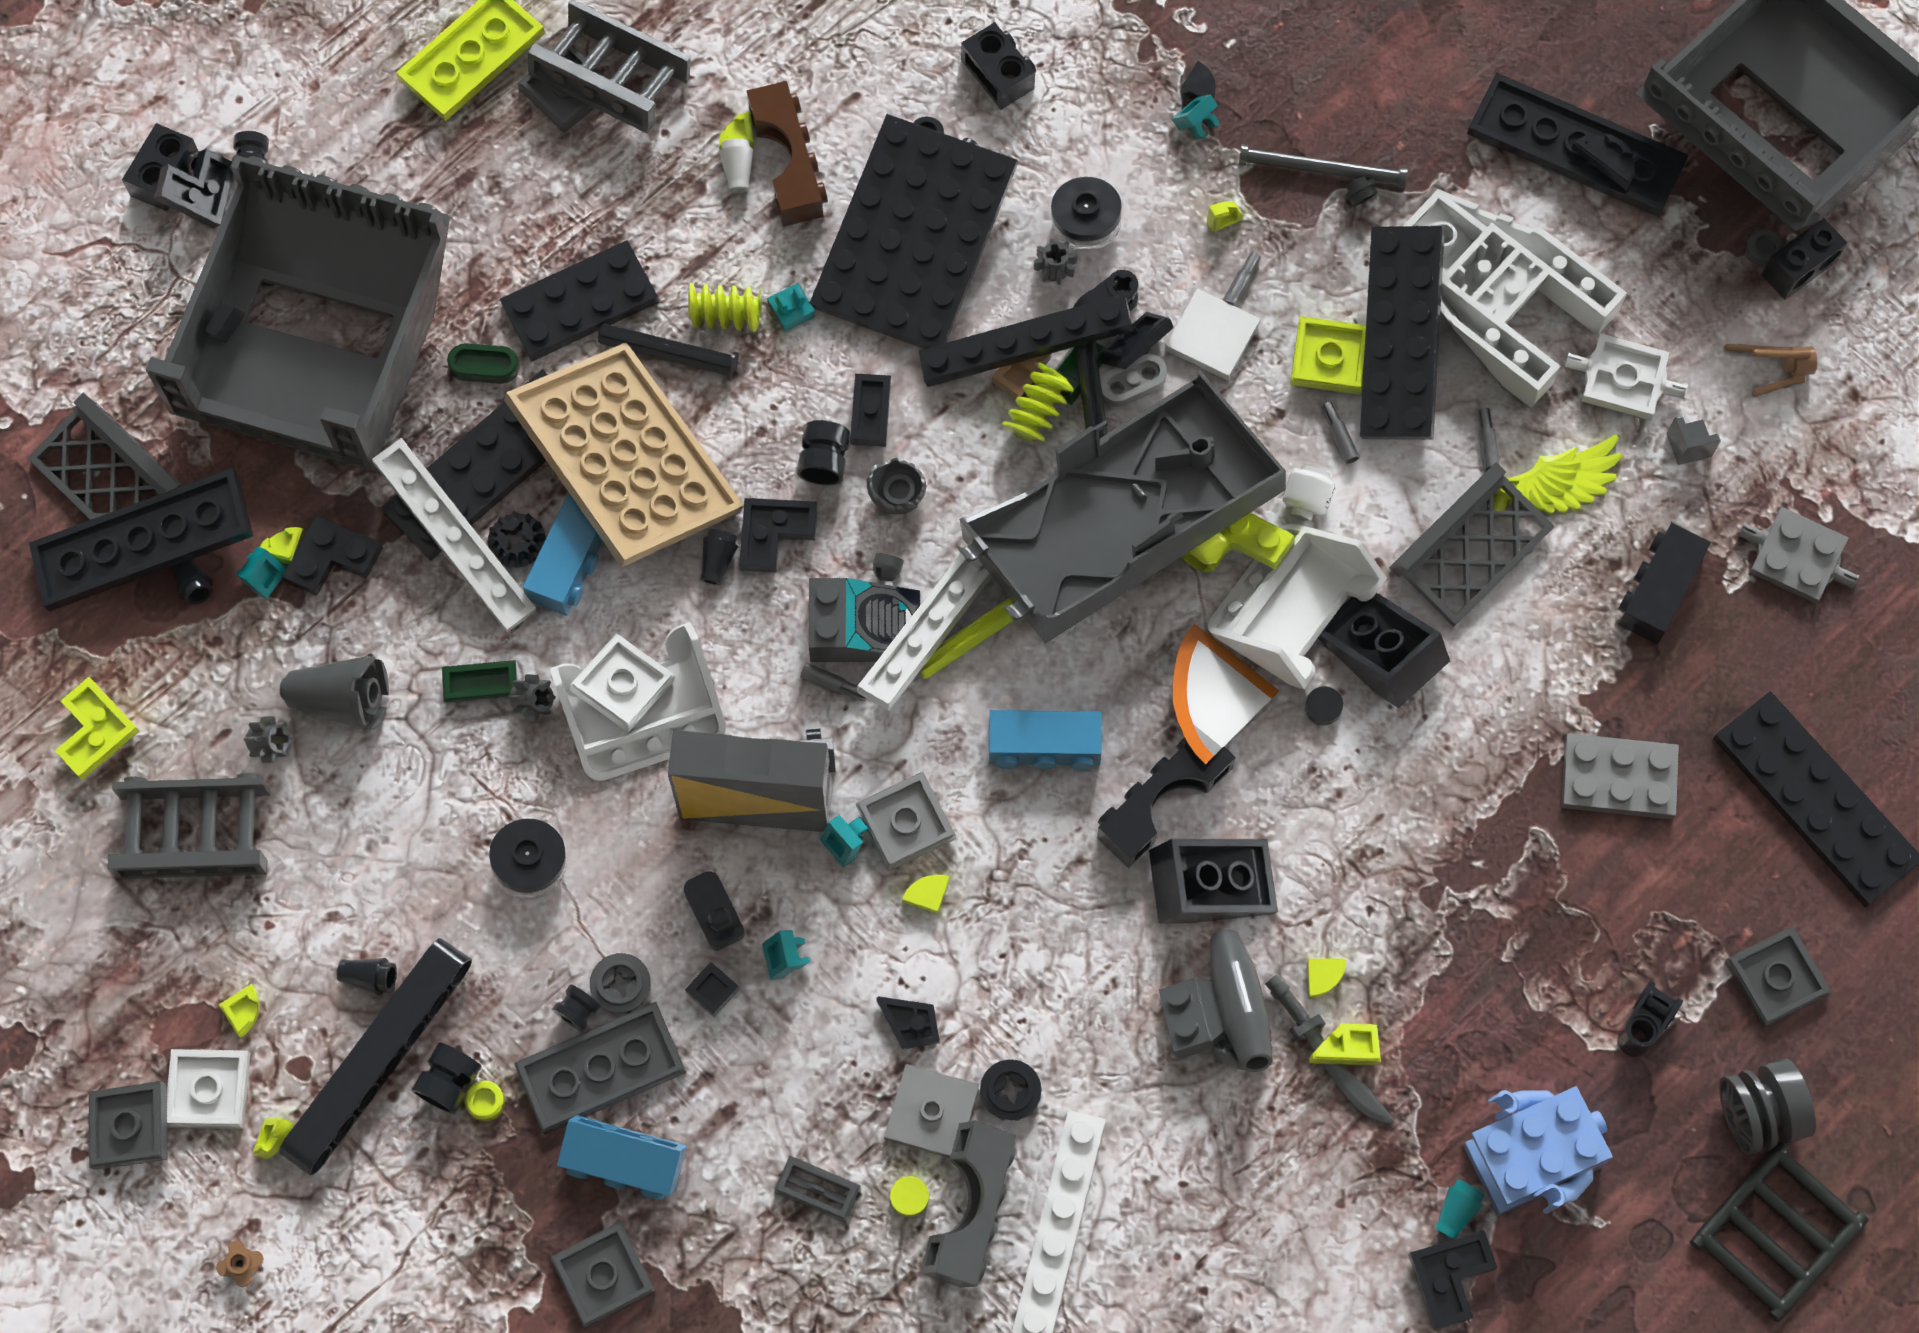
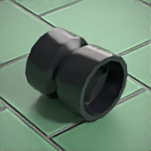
(823, 452)
(446, 1078)

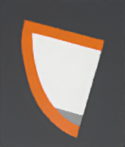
(1214, 693)

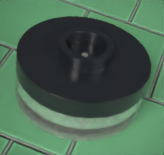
(1086, 213)
(527, 858)

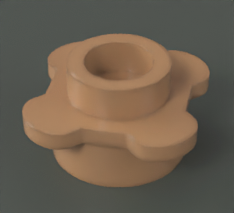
(251, 1262)

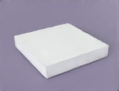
(1212, 334)
(622, 682)
(207, 1089)

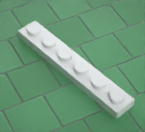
(454, 535)
(924, 632)
(1059, 1224)

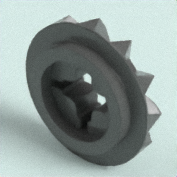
(604, 976)

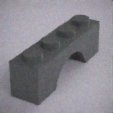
(983, 1158)

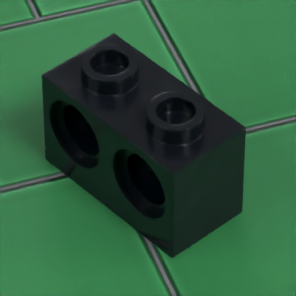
(991, 68)
(153, 156)
(1804, 258)

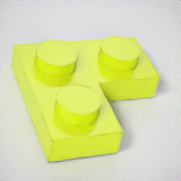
(102, 733)

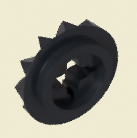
(522, 553)
(1020, 1075)

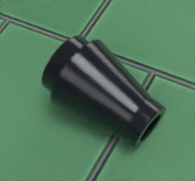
(717, 555)
(192, 582)
(371, 975)

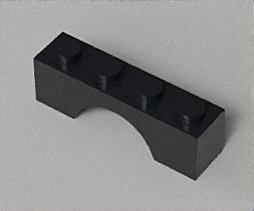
(1130, 828)

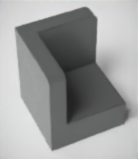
(1691, 440)

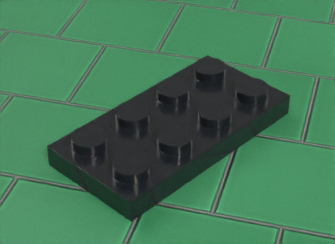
(579, 300)

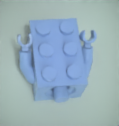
(1539, 1150)

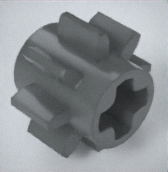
(1059, 270)
(531, 697)
(268, 739)

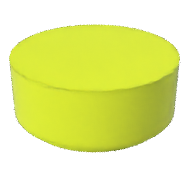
(484, 1101)
(909, 1196)

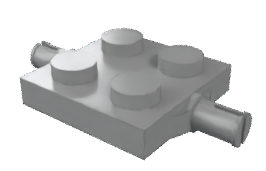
(1798, 555)

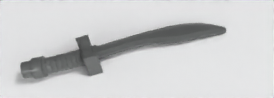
(1349, 1085)

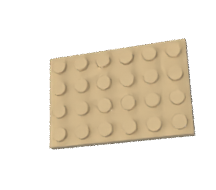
(623, 454)

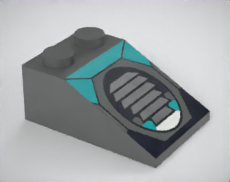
(856, 618)

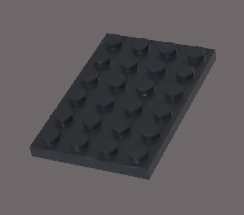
(913, 233)

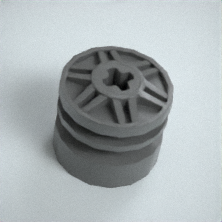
(1767, 1106)

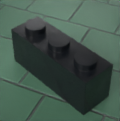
(1662, 582)

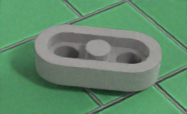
(1132, 381)

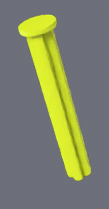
(967, 639)

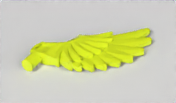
(1565, 479)

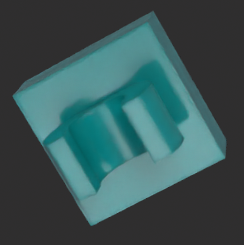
(1193, 115)
(791, 307)
(261, 572)
(844, 839)
(782, 954)

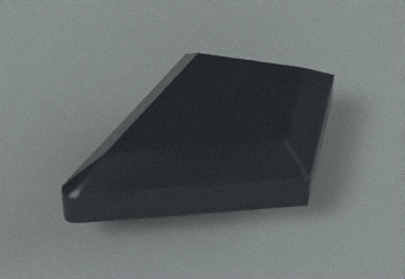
(910, 1022)

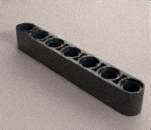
(375, 1056)

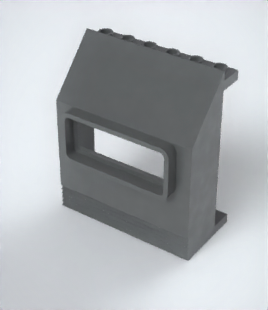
(1821, 67)
(325, 244)

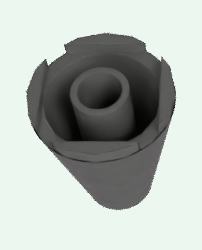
(340, 691)

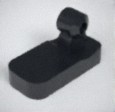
(713, 910)

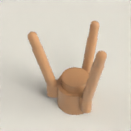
(1794, 360)

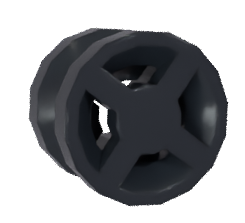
(576, 1007)

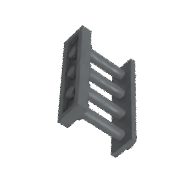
(604, 93)
(207, 859)

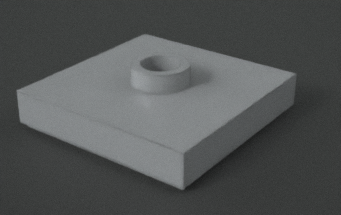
(906, 821)
(930, 1110)

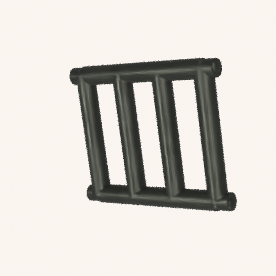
(1803, 1277)

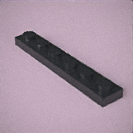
(1026, 340)

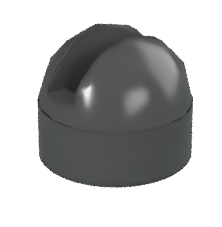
(887, 566)

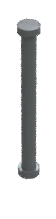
(1323, 166)

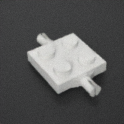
(1625, 376)

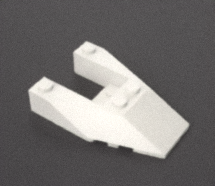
(1494, 271)

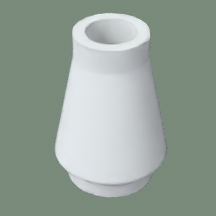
(737, 161)

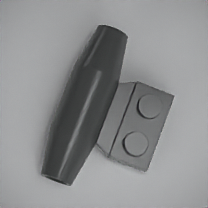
(1229, 1005)

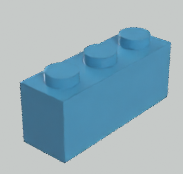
(564, 561)
(1045, 738)
(621, 1157)

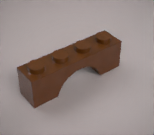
(775, 118)

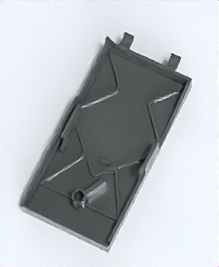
(1123, 507)

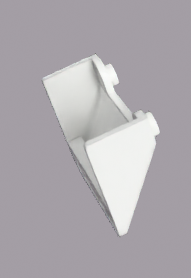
(1283, 611)
(685, 706)

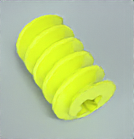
(724, 307)
(1038, 405)

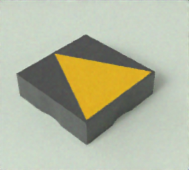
(750, 781)

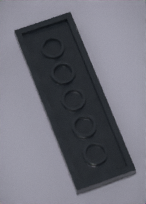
(1546, 128)
(1402, 333)
(475, 473)
(140, 539)
(1818, 799)

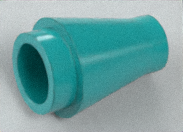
(1459, 1208)

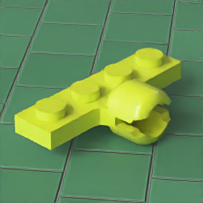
(1248, 535)

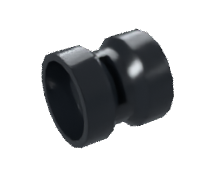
(250, 144)

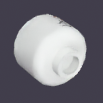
(1308, 492)

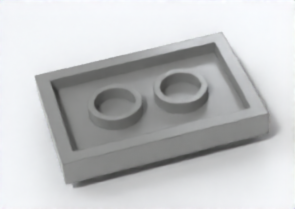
(1620, 776)

